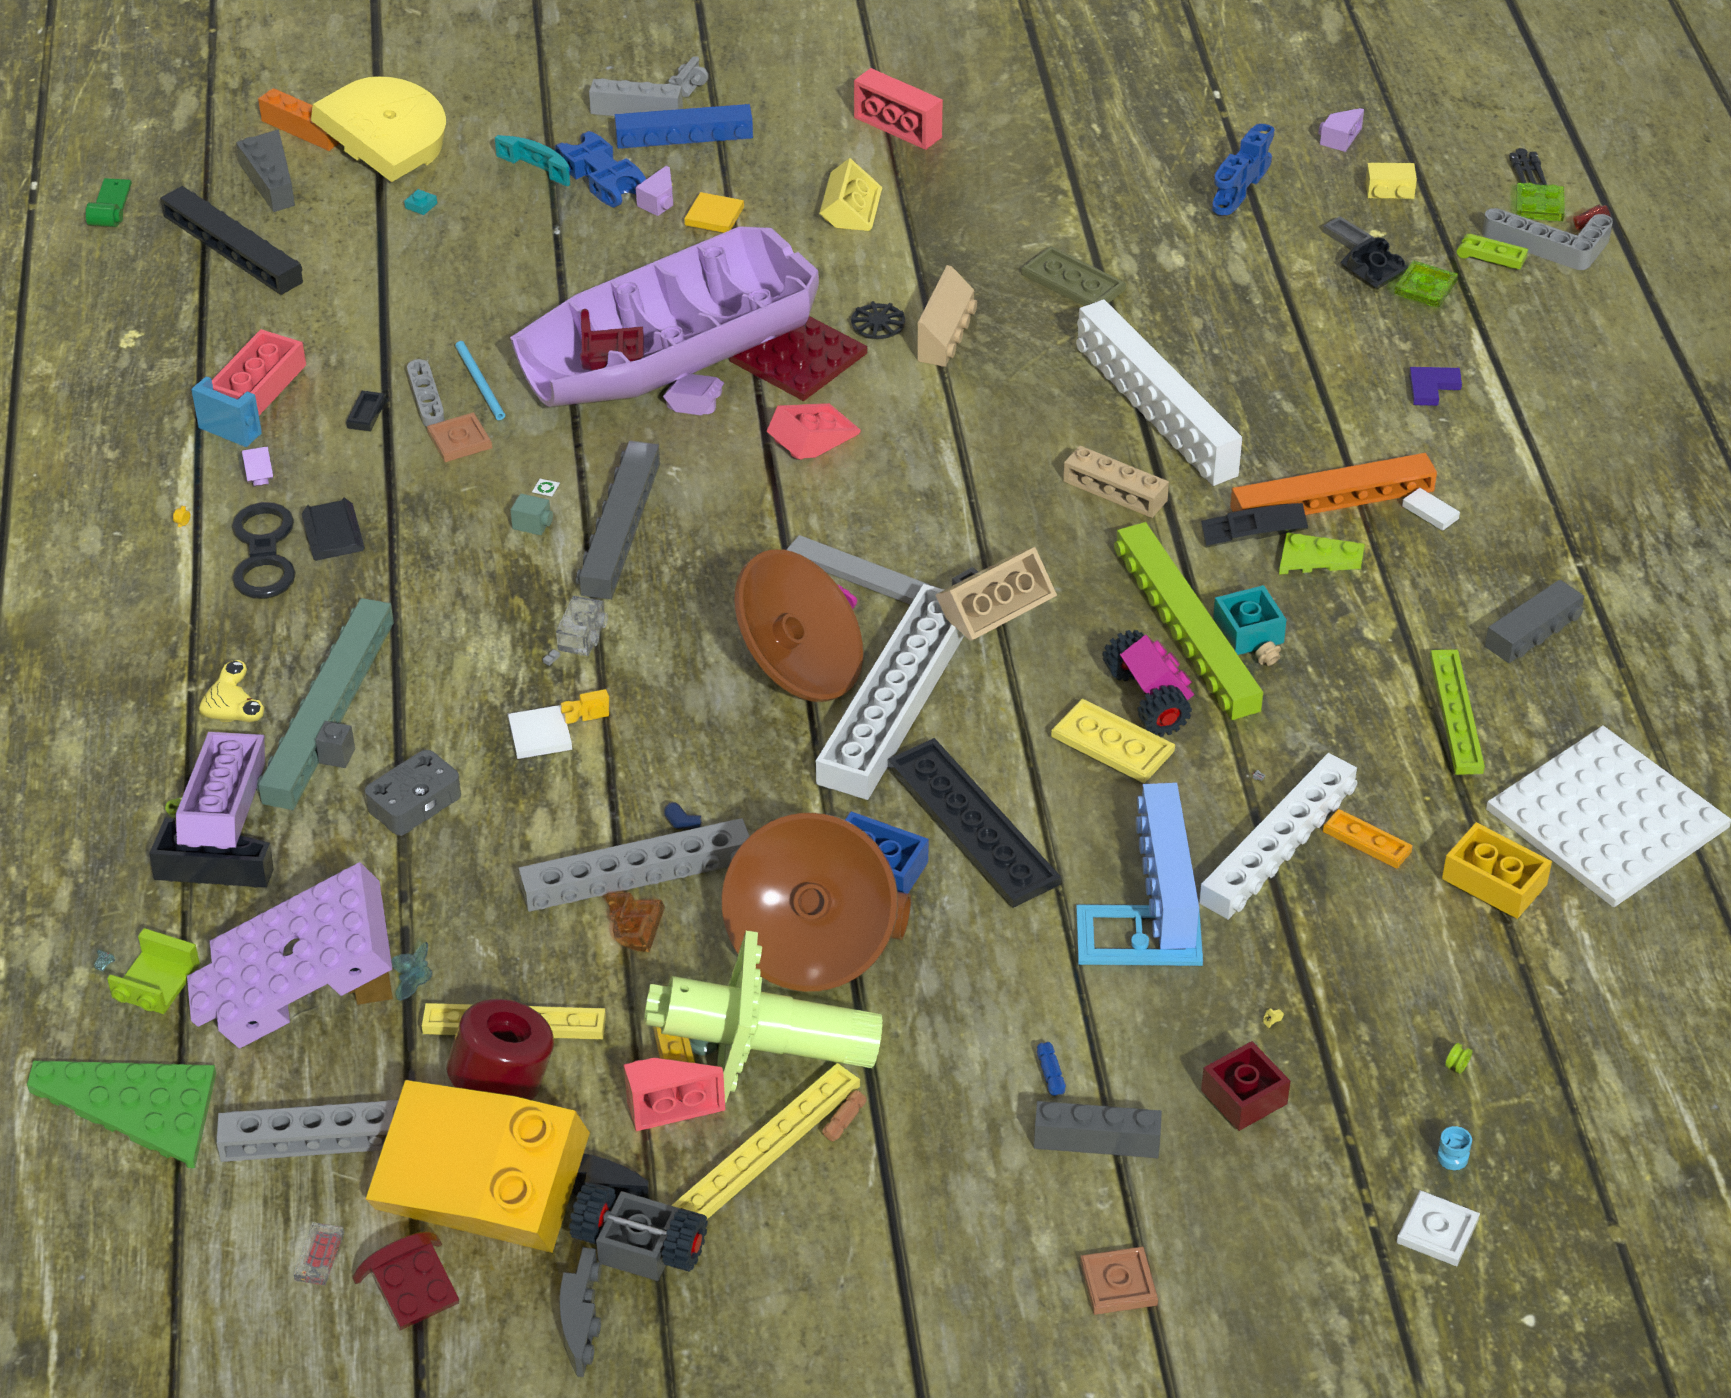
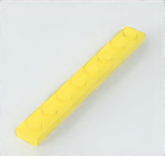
(769, 1142)

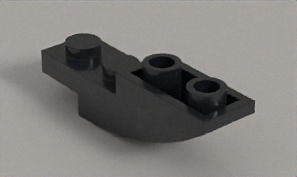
(1254, 523)
(612, 1175)

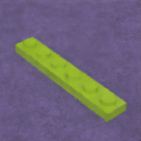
(1457, 712)

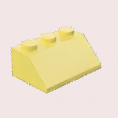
(851, 198)

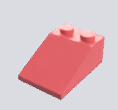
(810, 429)
(672, 1091)

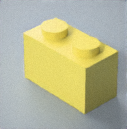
(1391, 180)

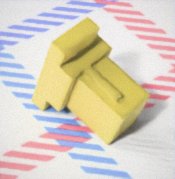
(1272, 1017)

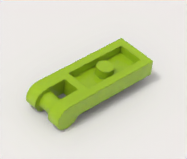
(1492, 251)

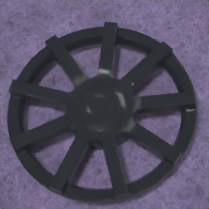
(877, 320)

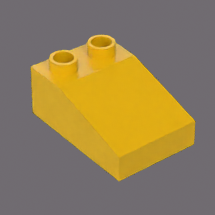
(480, 1163)

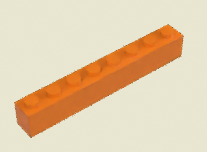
(1341, 486)

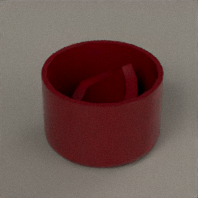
(501, 1049)

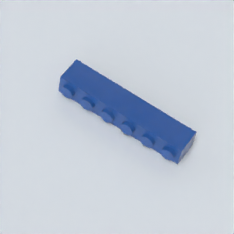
(684, 126)

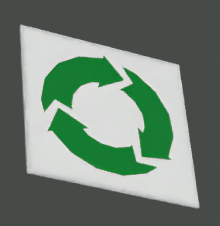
(545, 487)

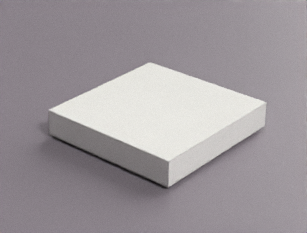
(539, 732)
(1438, 1228)

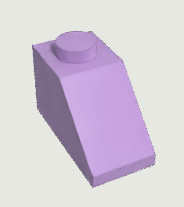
(1341, 129)
(656, 192)
(257, 466)

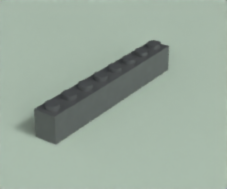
(619, 520)

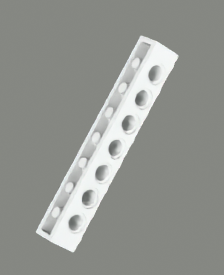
(1278, 836)

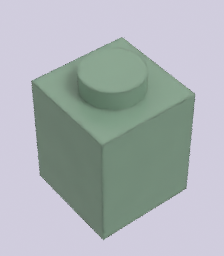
(531, 514)

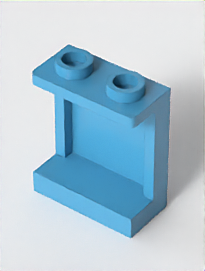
(225, 415)

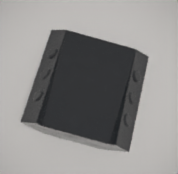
(1374, 262)
(332, 529)

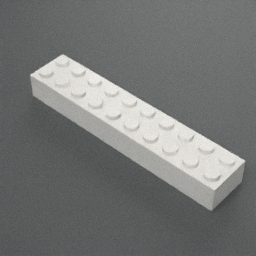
(1159, 392)
(889, 698)

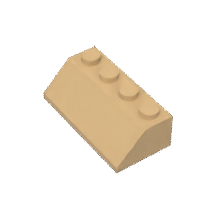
(945, 318)
(997, 594)

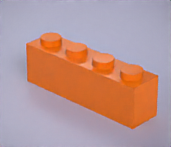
(293, 117)

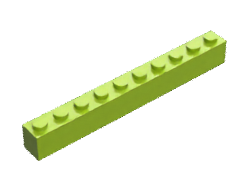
(1189, 621)

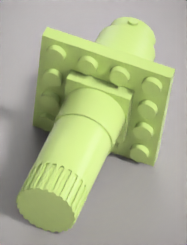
(747, 1019)

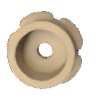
(1268, 653)

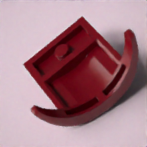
(598, 343)
(410, 1278)

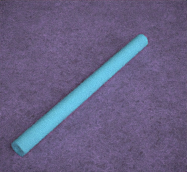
(480, 380)

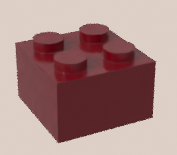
(1245, 1085)

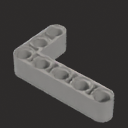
(1549, 242)

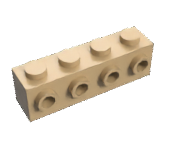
(1116, 481)

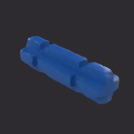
(1051, 1068)

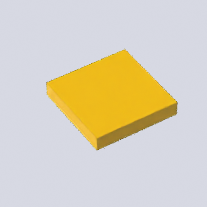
(714, 212)

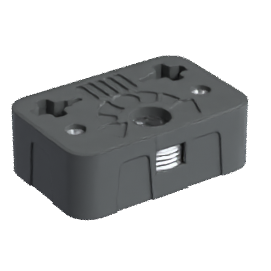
(413, 792)

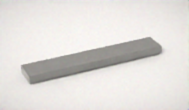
(858, 570)

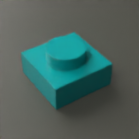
(420, 202)

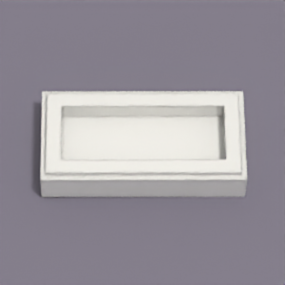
(1431, 509)

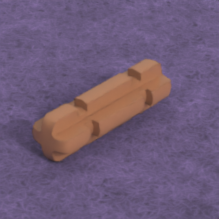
(844, 1115)

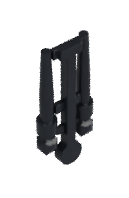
(1520, 157)

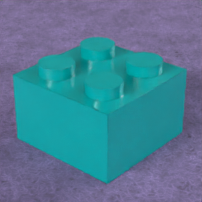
(1249, 619)

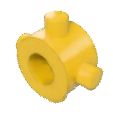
(181, 516)

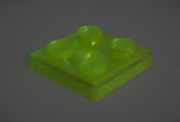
(1540, 201)
(1426, 283)

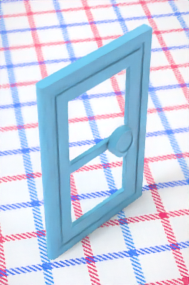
(1139, 955)

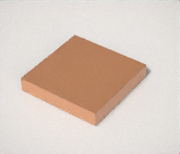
(459, 437)
(1118, 1280)

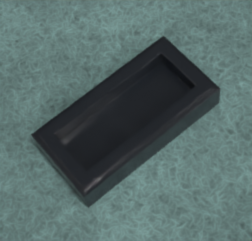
(366, 410)

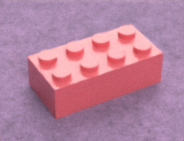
(898, 108)
(262, 368)

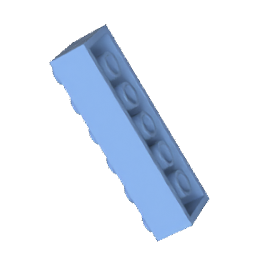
(1167, 866)

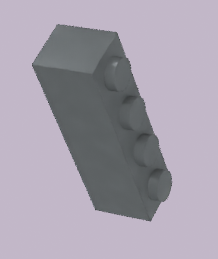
(1534, 621)
(1097, 1129)

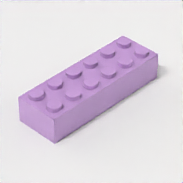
(220, 790)

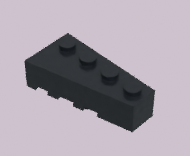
(245, 865)

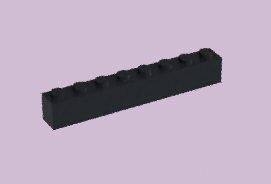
(232, 240)

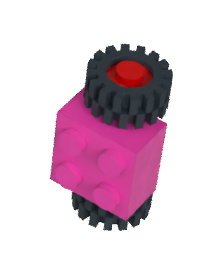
(1159, 677)

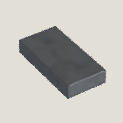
(1345, 232)

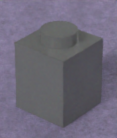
(335, 744)

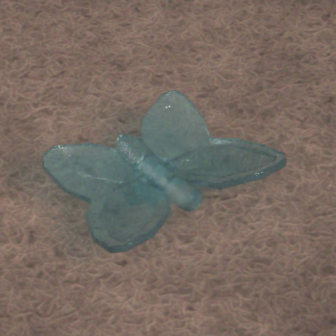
(414, 971)

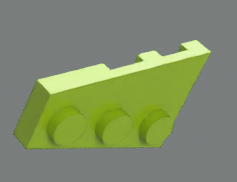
(1316, 552)

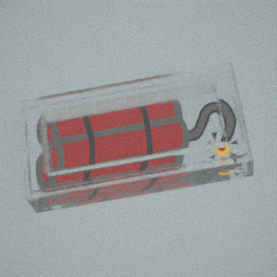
(318, 1253)

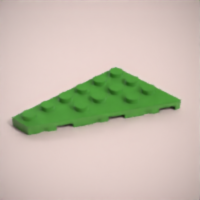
(150, 1103)

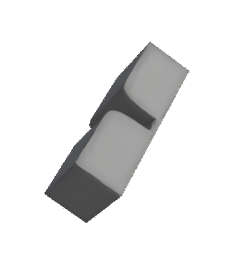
(553, 655)

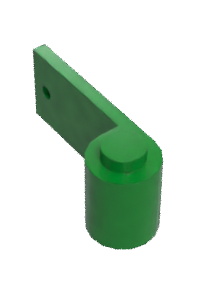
(109, 204)

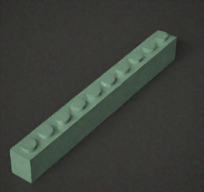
(326, 701)

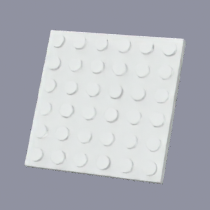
(1608, 815)

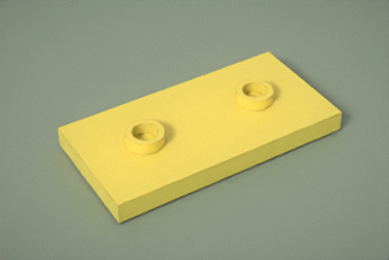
(1113, 740)

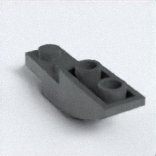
(579, 1311)

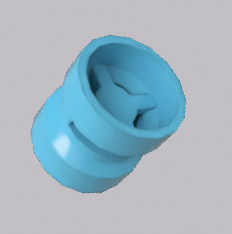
(1454, 1148)

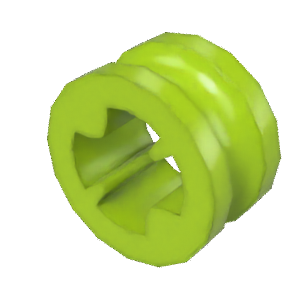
(1458, 1058)

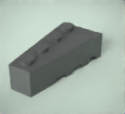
(266, 166)

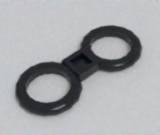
(263, 550)

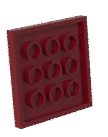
(802, 358)

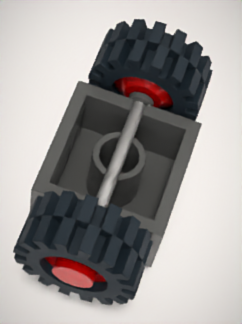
(637, 1231)

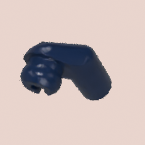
(680, 819)

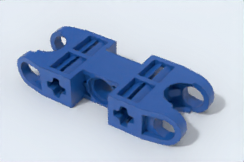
(1243, 169)
(606, 176)

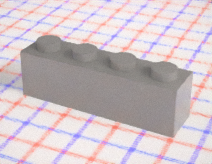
(623, 96)

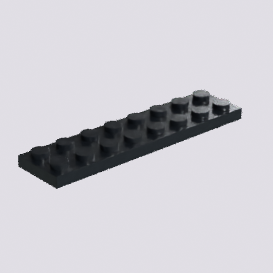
(974, 822)

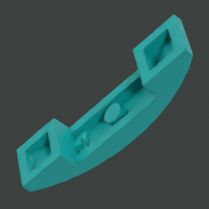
(517, 148)

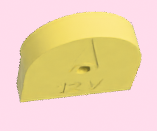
(384, 123)

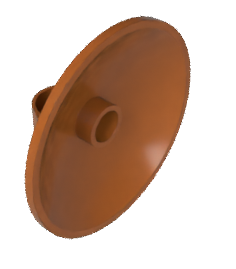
(798, 625)
(815, 898)

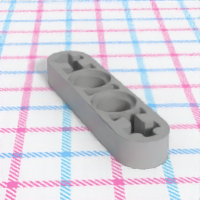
(425, 393)

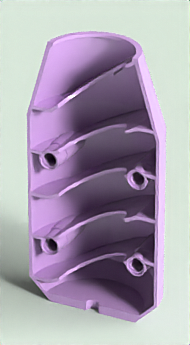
(692, 313)

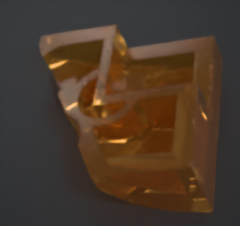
(634, 920)

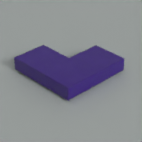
(1428, 380)

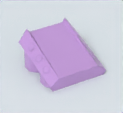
(694, 394)

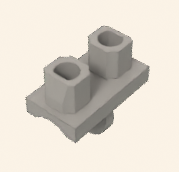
(690, 76)

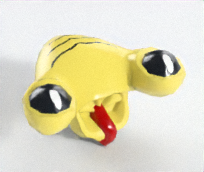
(227, 700)

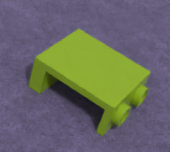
(156, 973)

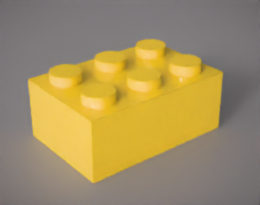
(1496, 870)

